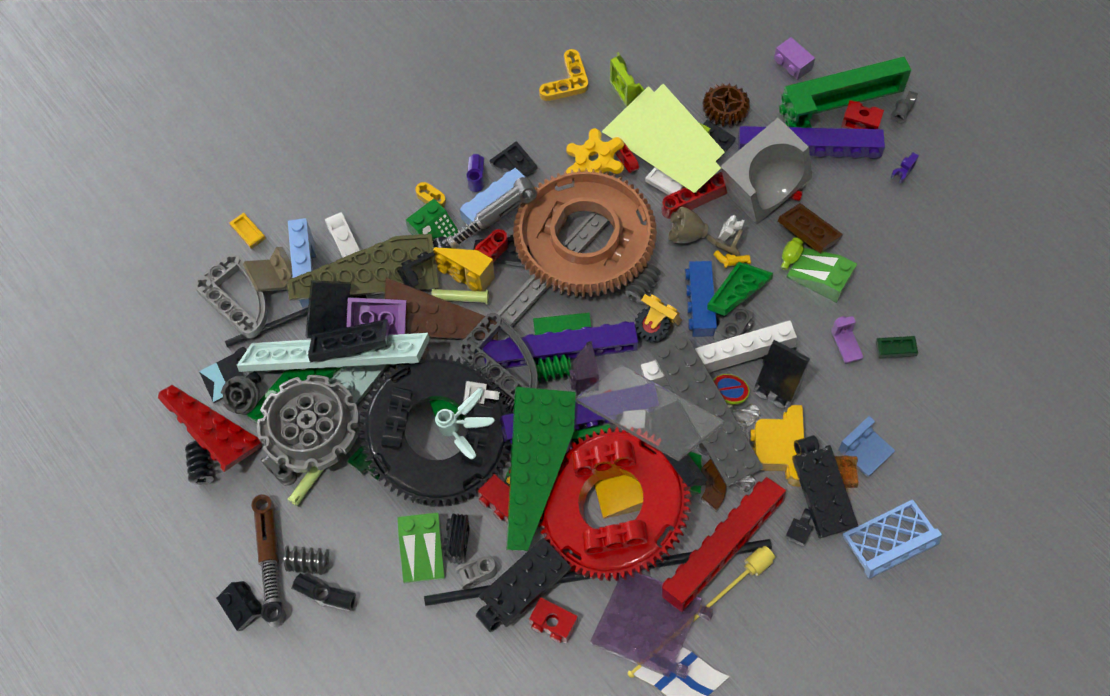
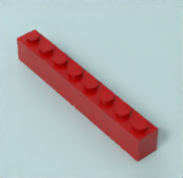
(723, 544)

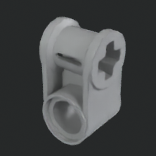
(475, 571)

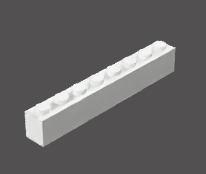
(732, 350)

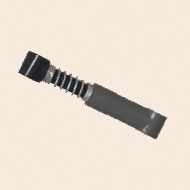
(522, 192)

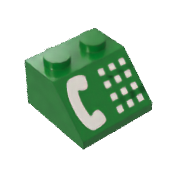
(431, 220)

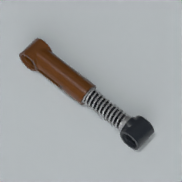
(268, 558)

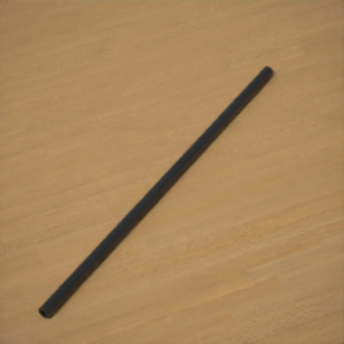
(573, 576)

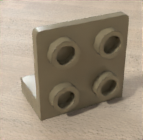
(270, 273)

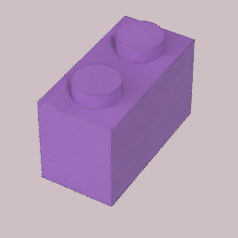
(794, 58)

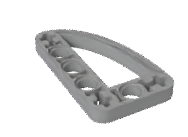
(213, 282)

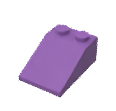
(371, 310)

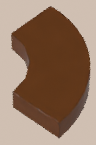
(714, 486)

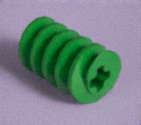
(553, 368)

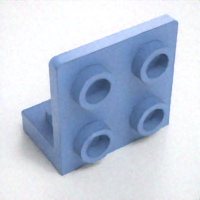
(867, 446)

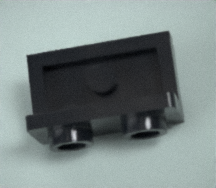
(239, 604)

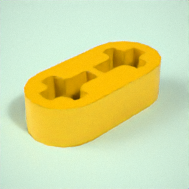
(432, 193)

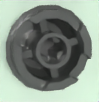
(240, 395)

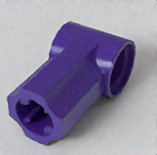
(475, 173)

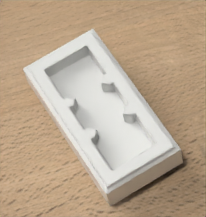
(663, 182)

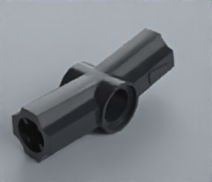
(335, 598)

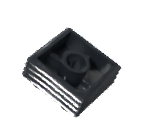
(457, 541)

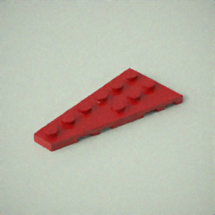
(211, 430)

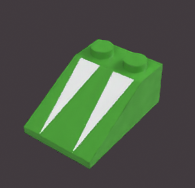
(823, 273)
(421, 547)

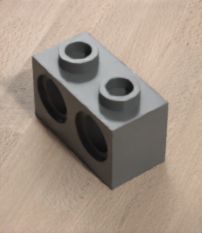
(731, 325)

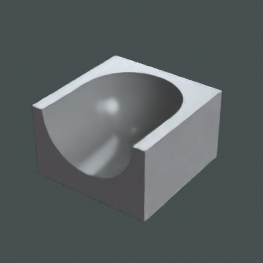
(767, 170)

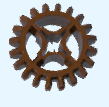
(737, 104)

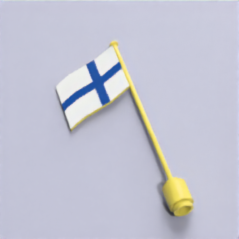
(701, 677)

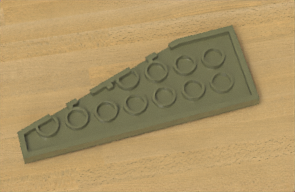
(370, 268)

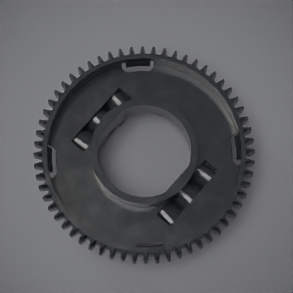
(387, 421)

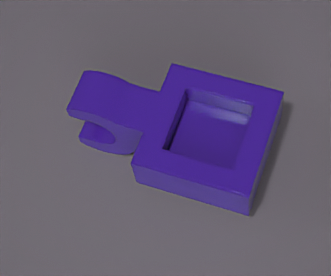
(907, 166)

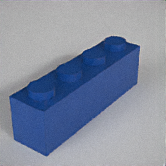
(700, 292)

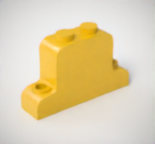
(775, 442)

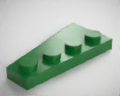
(737, 287)

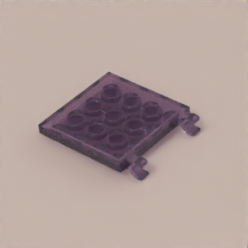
(646, 626)

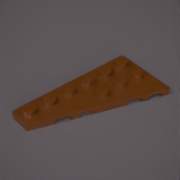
(434, 315)

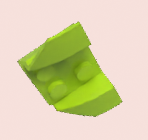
(622, 82)

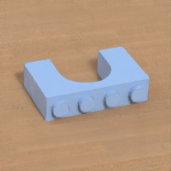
(301, 249)

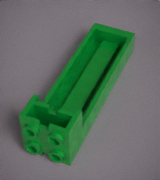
(836, 90)

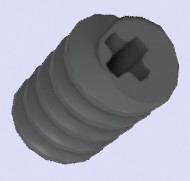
(643, 283)
(305, 561)

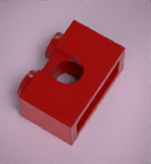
(857, 113)
(545, 611)

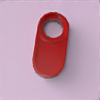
(628, 159)

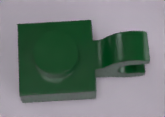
(358, 462)

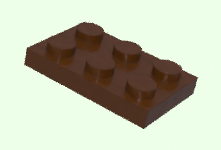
(810, 228)

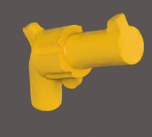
(731, 260)

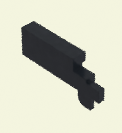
(688, 470)

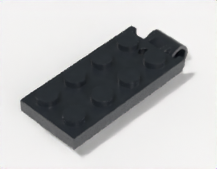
(823, 487)
(521, 585)

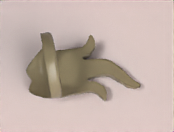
(729, 248)

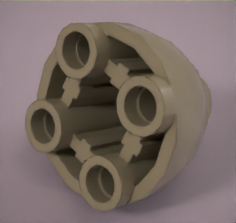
(686, 226)

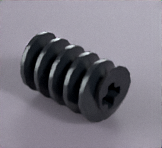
(198, 464)

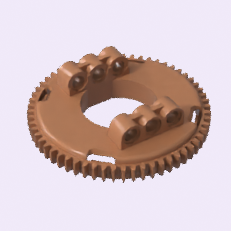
(621, 259)

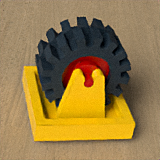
(654, 322)

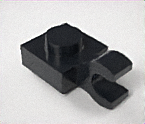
(799, 529)

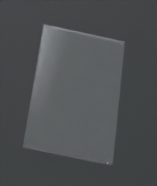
(649, 412)

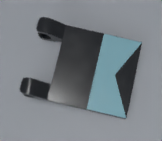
(220, 372)

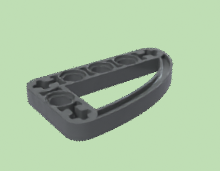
(477, 346)

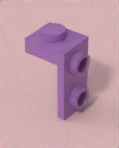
(845, 339)

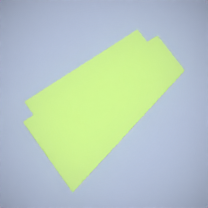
(667, 137)

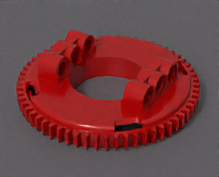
(621, 546)

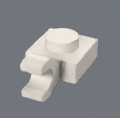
(730, 227)
(471, 387)

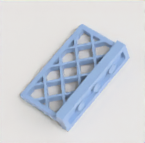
(897, 554)

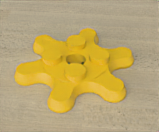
(595, 146)

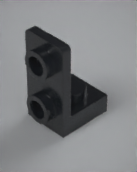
(407, 275)

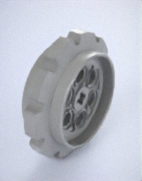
(323, 451)

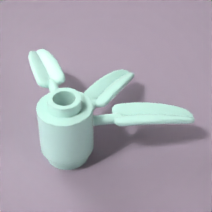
(449, 425)

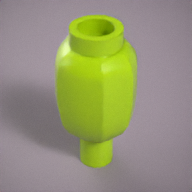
(791, 252)

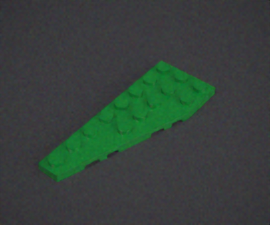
(539, 442)

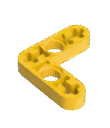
(574, 79)

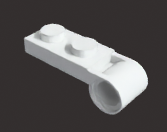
(341, 234)

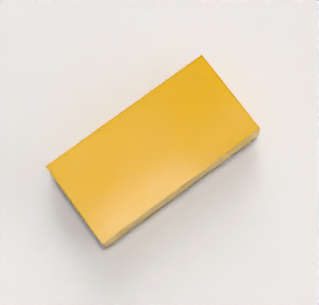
(247, 230)

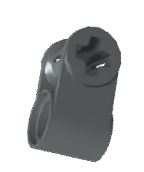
(279, 471)

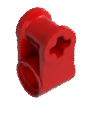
(492, 248)

